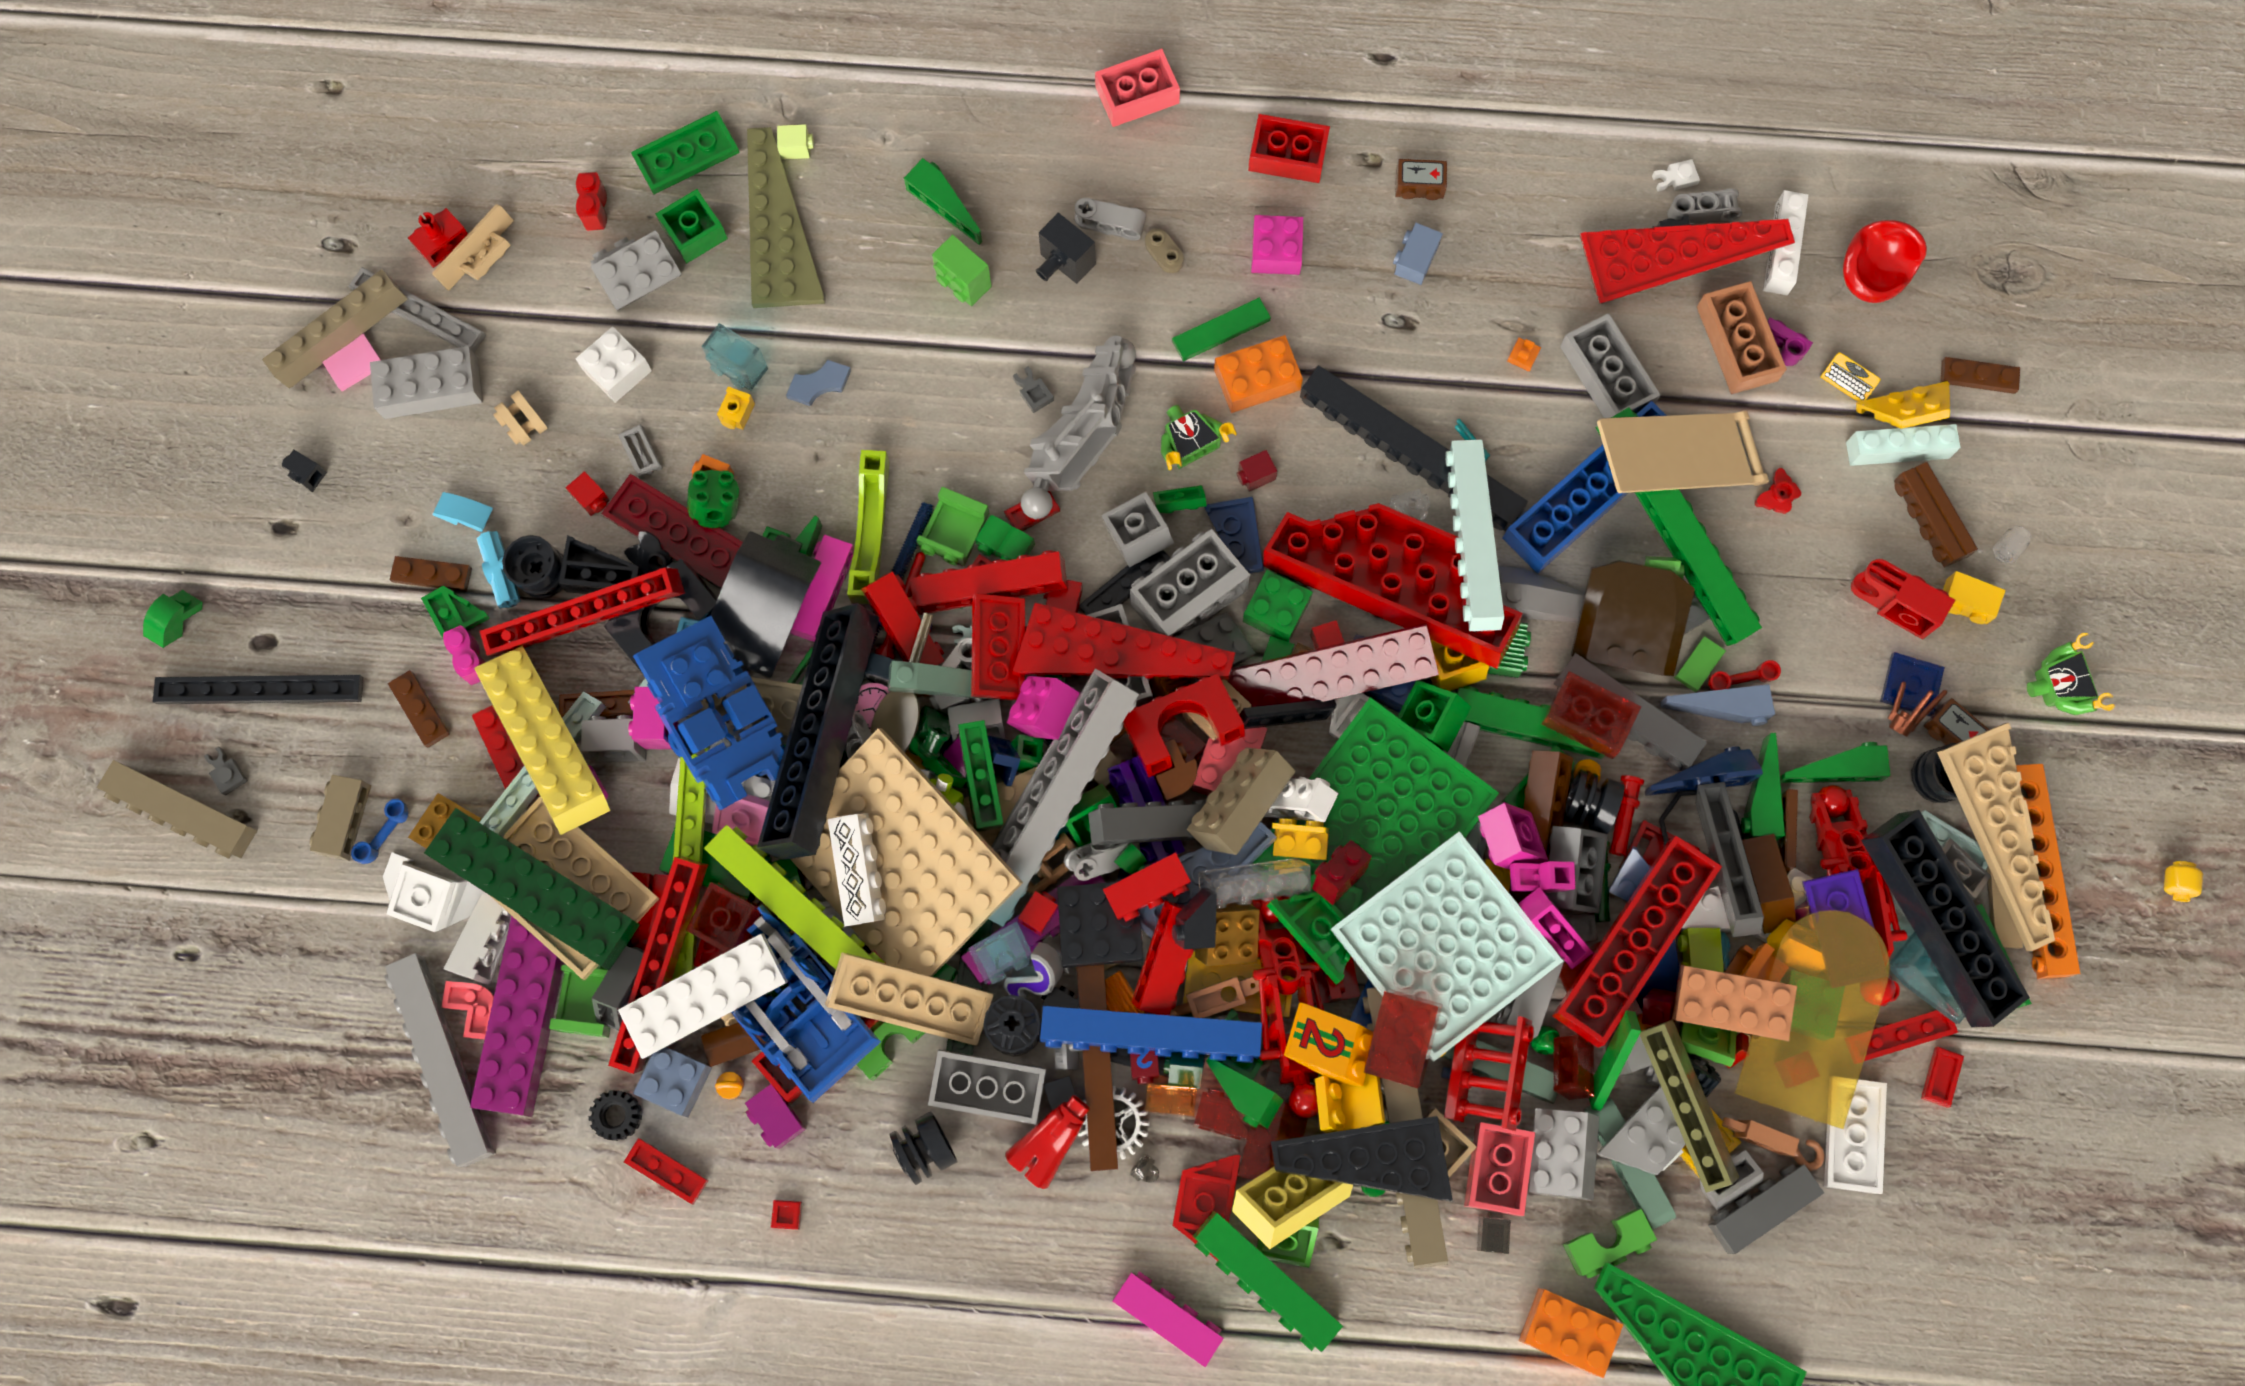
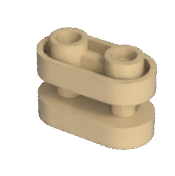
(518, 432)

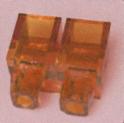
(1170, 1100)

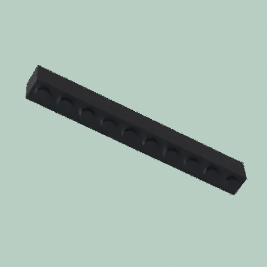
(1399, 440)

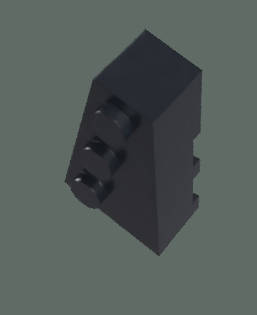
(590, 570)

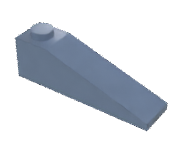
(1737, 705)

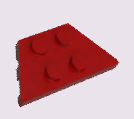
(1205, 1190)

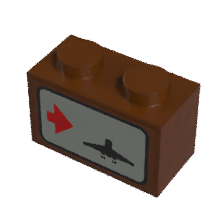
(1421, 179)
(1953, 723)

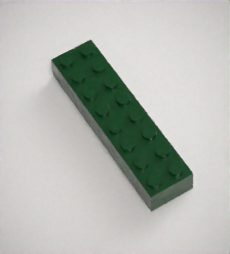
(532, 889)

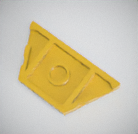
(1910, 406)

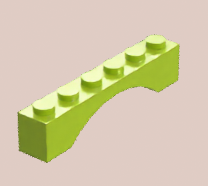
(870, 523)

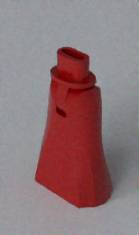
(656, 884)
(1048, 1142)

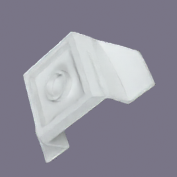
(426, 896)

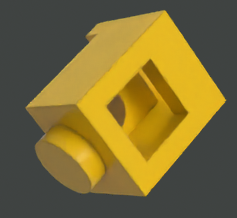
(739, 416)

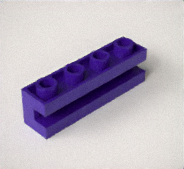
(1134, 786)

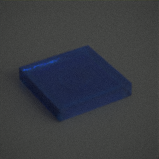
(1919, 679)

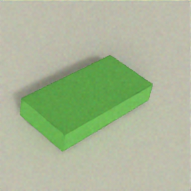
(1700, 664)

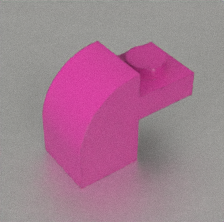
(1549, 876)

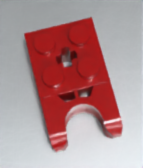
(1902, 597)

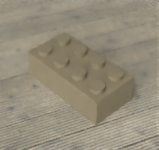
(1241, 800)

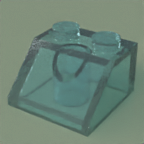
(1001, 953)

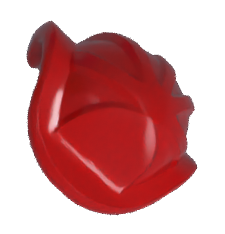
(1883, 260)

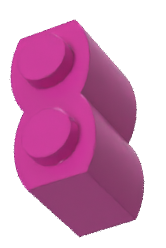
(465, 653)

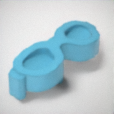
(1726, 946)

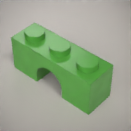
(877, 1061)
(1632, 1235)

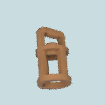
(1046, 873)

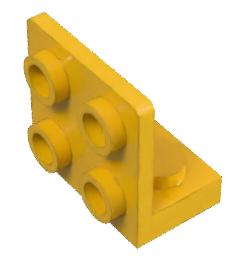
(1300, 840)
(1349, 1106)

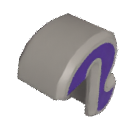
(1040, 977)

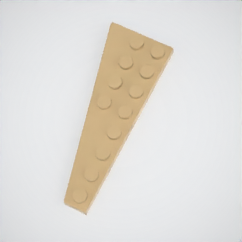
(1992, 800)

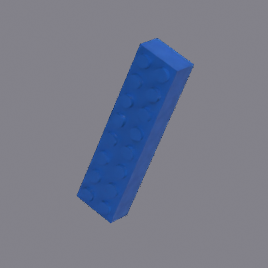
(1568, 508)

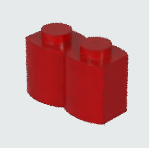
(591, 201)

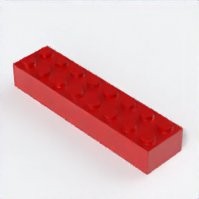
(1636, 941)

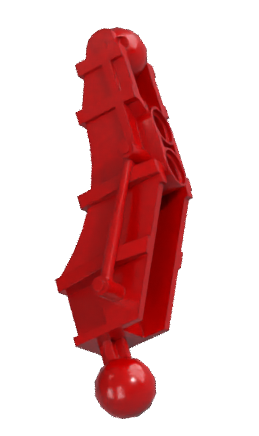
(1845, 851)
(1271, 983)

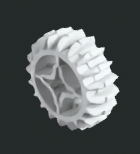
(1132, 1109)

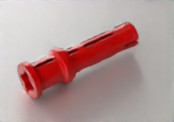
(1625, 815)

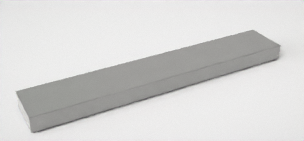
(431, 317)

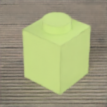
(794, 141)

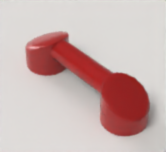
(1765, 672)

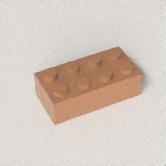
(1741, 337)
(1734, 1002)

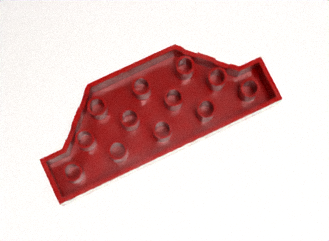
(1390, 570)

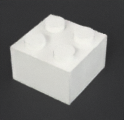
(613, 364)

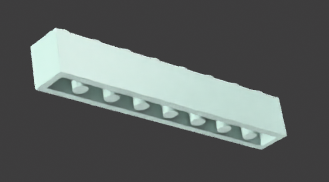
(1475, 535)

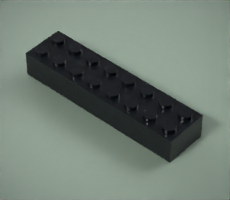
(1945, 919)

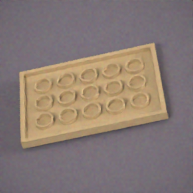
(583, 863)

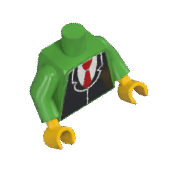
(1191, 436)
(2067, 681)

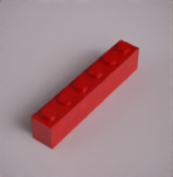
(1010, 578)

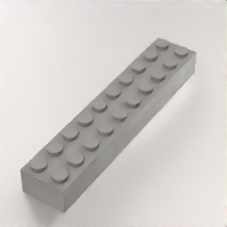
(1060, 781)

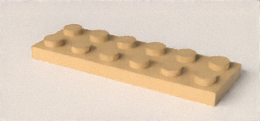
(908, 999)

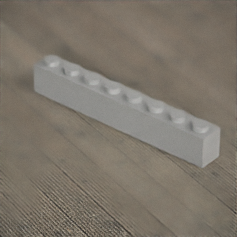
(439, 1060)

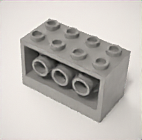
(1189, 586)

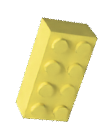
(1283, 1203)

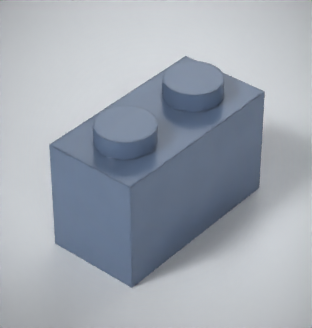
(1417, 254)

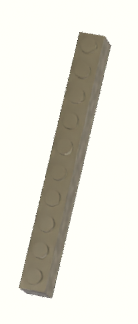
(1421, 1214)

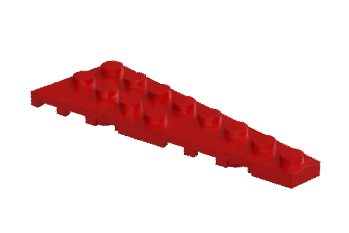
(1649, 257)
(1077, 644)

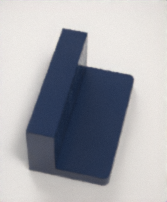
(1005, 757)

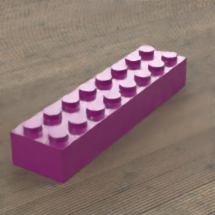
(518, 1025)

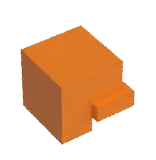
(1752, 962)

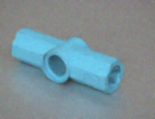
(492, 554)

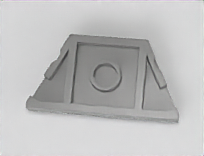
(1647, 1138)

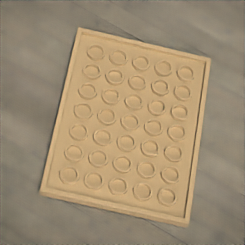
(932, 863)

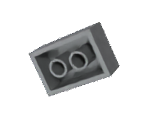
(1588, 853)

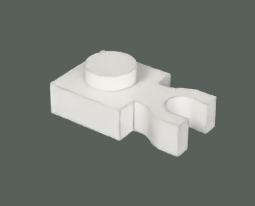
(1678, 174)

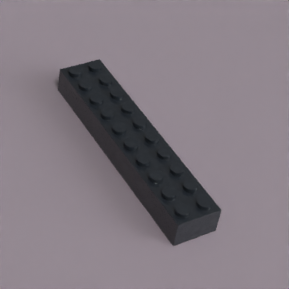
(818, 733)

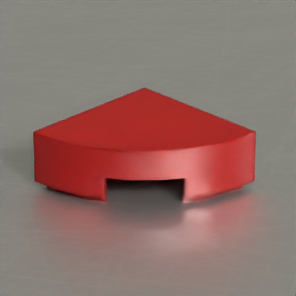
(1742, 1044)

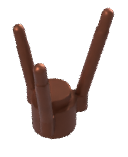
(1905, 722)

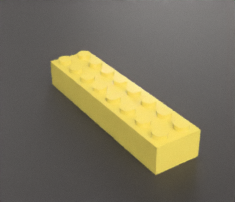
(542, 740)

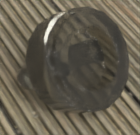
(1142, 1167)

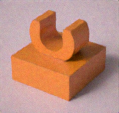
(1524, 354)

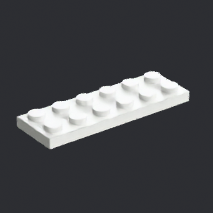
(702, 995)

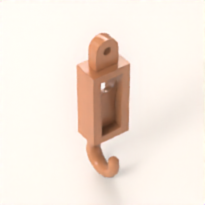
(1208, 1000)
(1774, 1141)

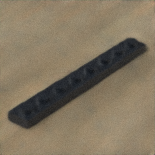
(258, 689)

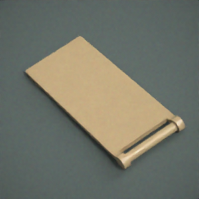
(1680, 452)

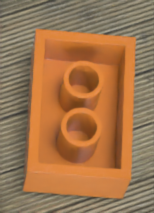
(1258, 374)
(1571, 1332)

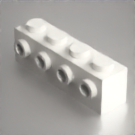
(1304, 800)

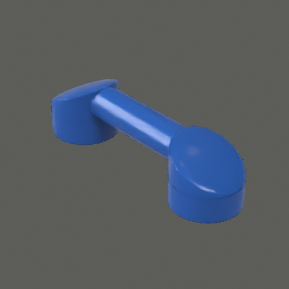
(368, 852)

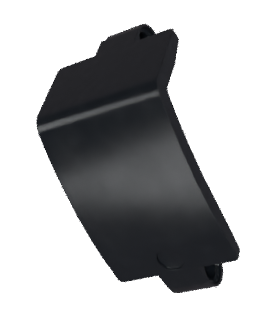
(763, 599)

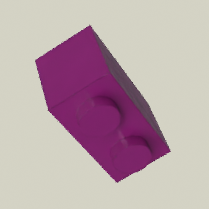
(774, 1117)

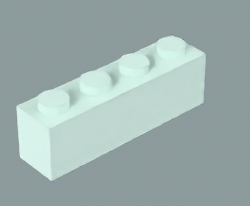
(1903, 444)

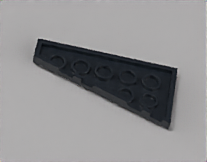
(1385, 1157)

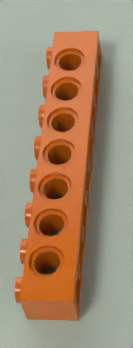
(2065, 960)

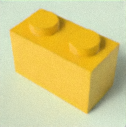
(1973, 597)

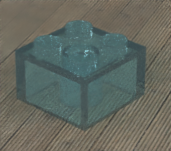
(734, 357)

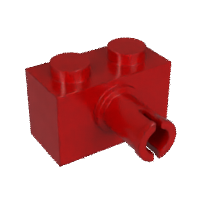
(437, 236)

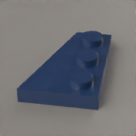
(1238, 530)

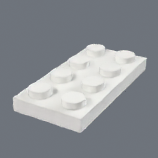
(1857, 1152)

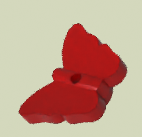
(1773, 499)

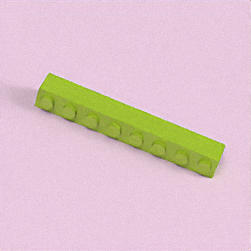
(784, 898)

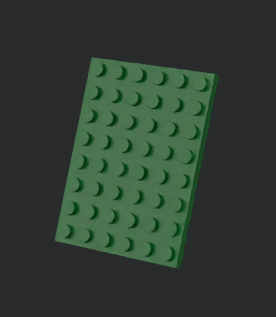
(1393, 797)

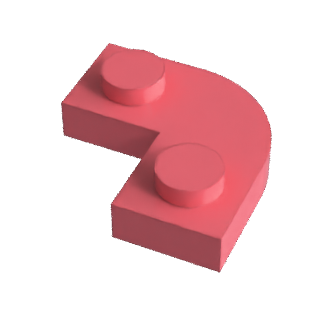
(473, 999)

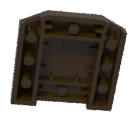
(1633, 617)

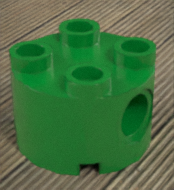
(713, 498)

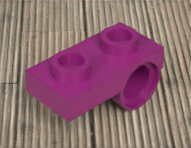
(1787, 338)

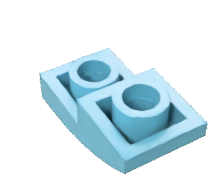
(462, 510)

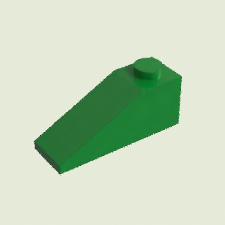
(1248, 1097)

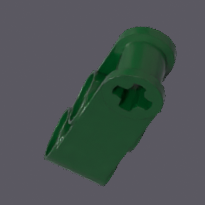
(932, 732)

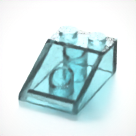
(1920, 975)

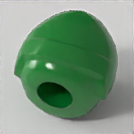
(1545, 1040)

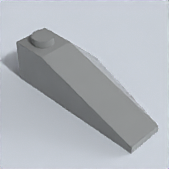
(1539, 596)

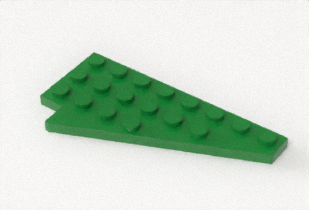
(1686, 1343)

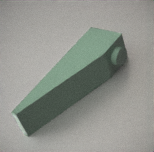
(929, 679)

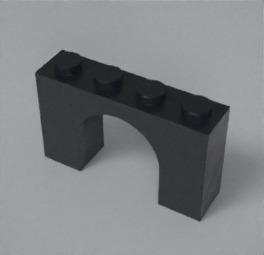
(632, 628)

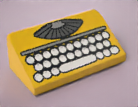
(1850, 377)

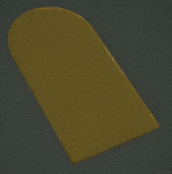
(1840, 987)

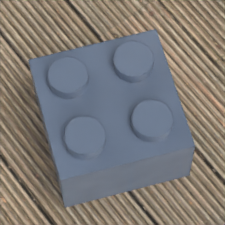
(672, 1081)

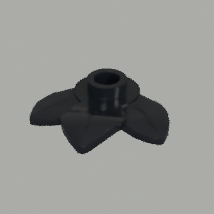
(647, 552)

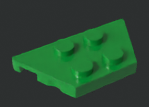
(1310, 923)

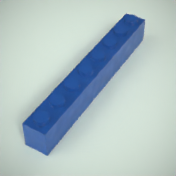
(1151, 1032)

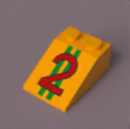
(1329, 1045)

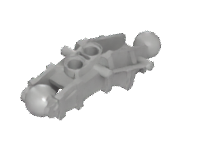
(1084, 430)

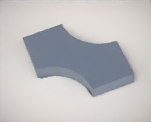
(829, 378)

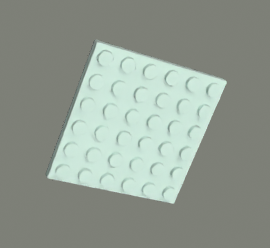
(1449, 939)

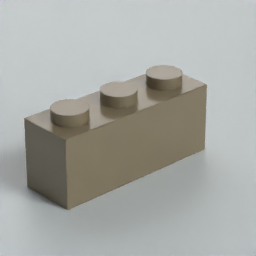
(339, 817)

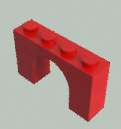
(1205, 697)

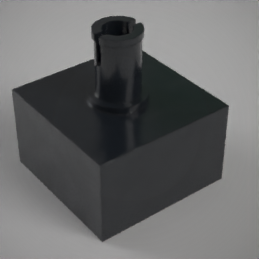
(1065, 249)

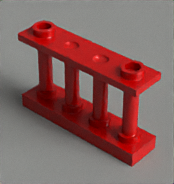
(1463, 1079)

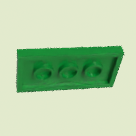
(685, 152)

